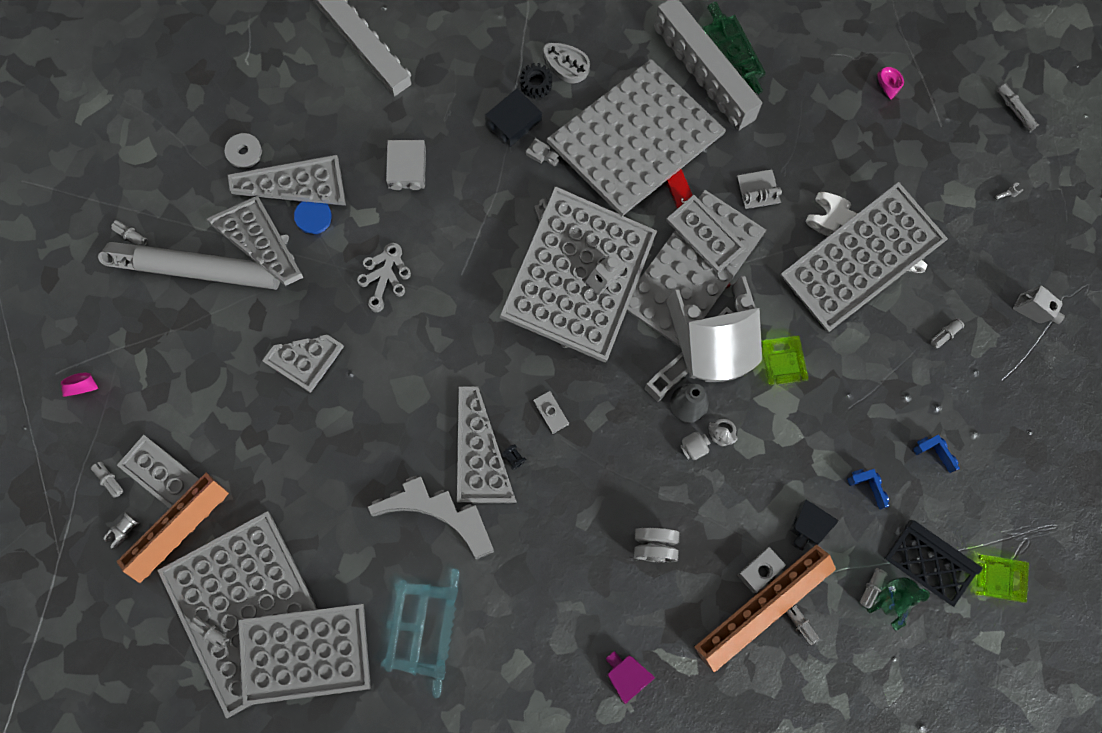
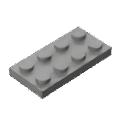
(705, 234)
(157, 471)

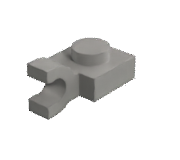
(540, 151)

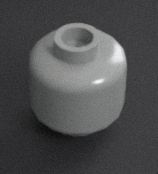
(695, 445)

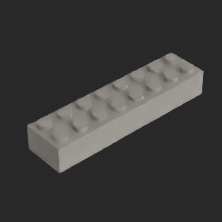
(707, 64)

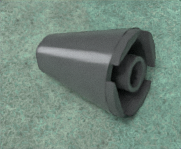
(689, 403)

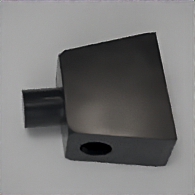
(811, 525)

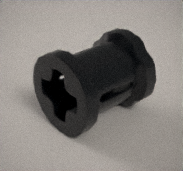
(513, 457)

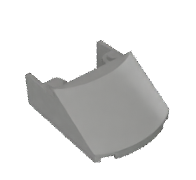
(719, 345)

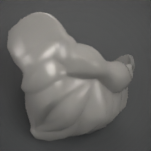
(721, 434)

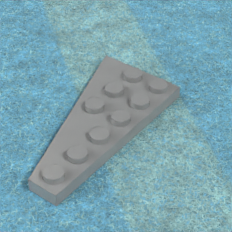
(306, 181)

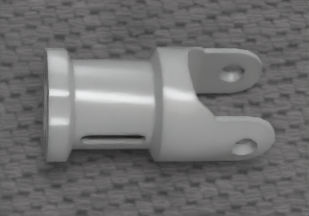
(121, 530)

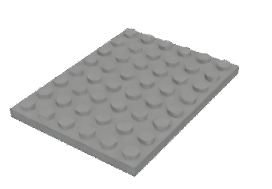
(635, 137)
(551, 283)
(232, 580)

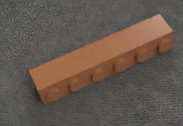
(172, 528)

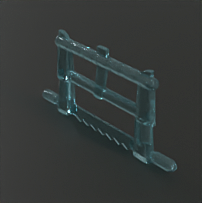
(413, 666)

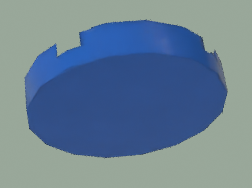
(312, 217)

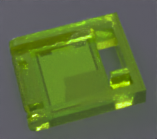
(784, 365)
(998, 579)

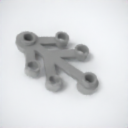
(384, 273)

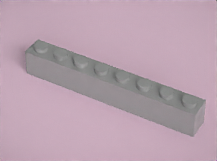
(366, 44)

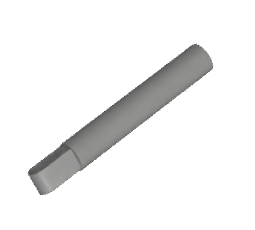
(187, 265)

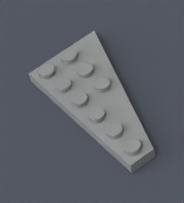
(255, 234)
(480, 464)

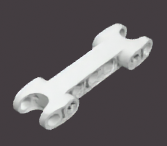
(836, 216)

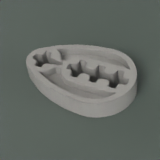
(562, 70)

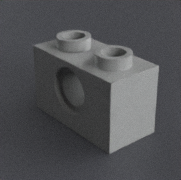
(770, 562)

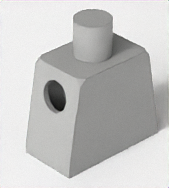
(608, 270)
(1039, 305)

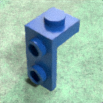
(941, 449)
(875, 483)

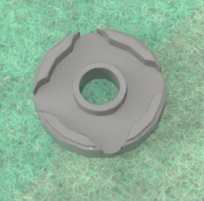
(241, 141)

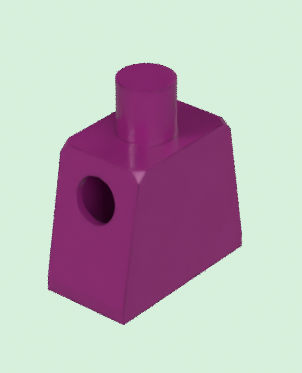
(627, 676)

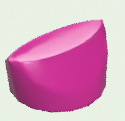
(890, 81)
(78, 384)

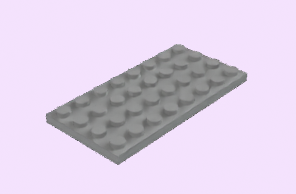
(863, 257)
(684, 269)

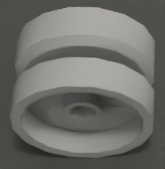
(657, 545)

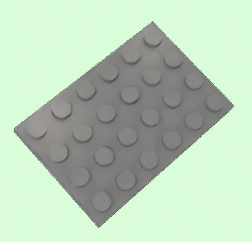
(303, 654)

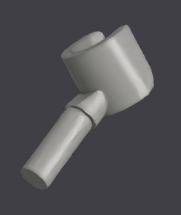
(1011, 191)

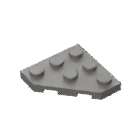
(304, 359)

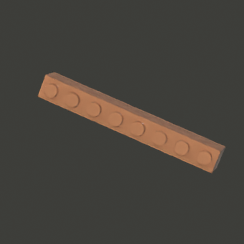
(765, 608)

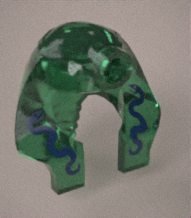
(899, 595)

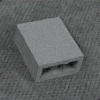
(406, 164)

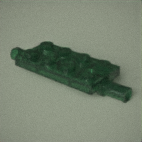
(735, 46)

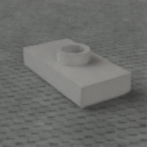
(551, 412)

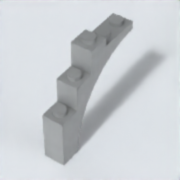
(416, 499)

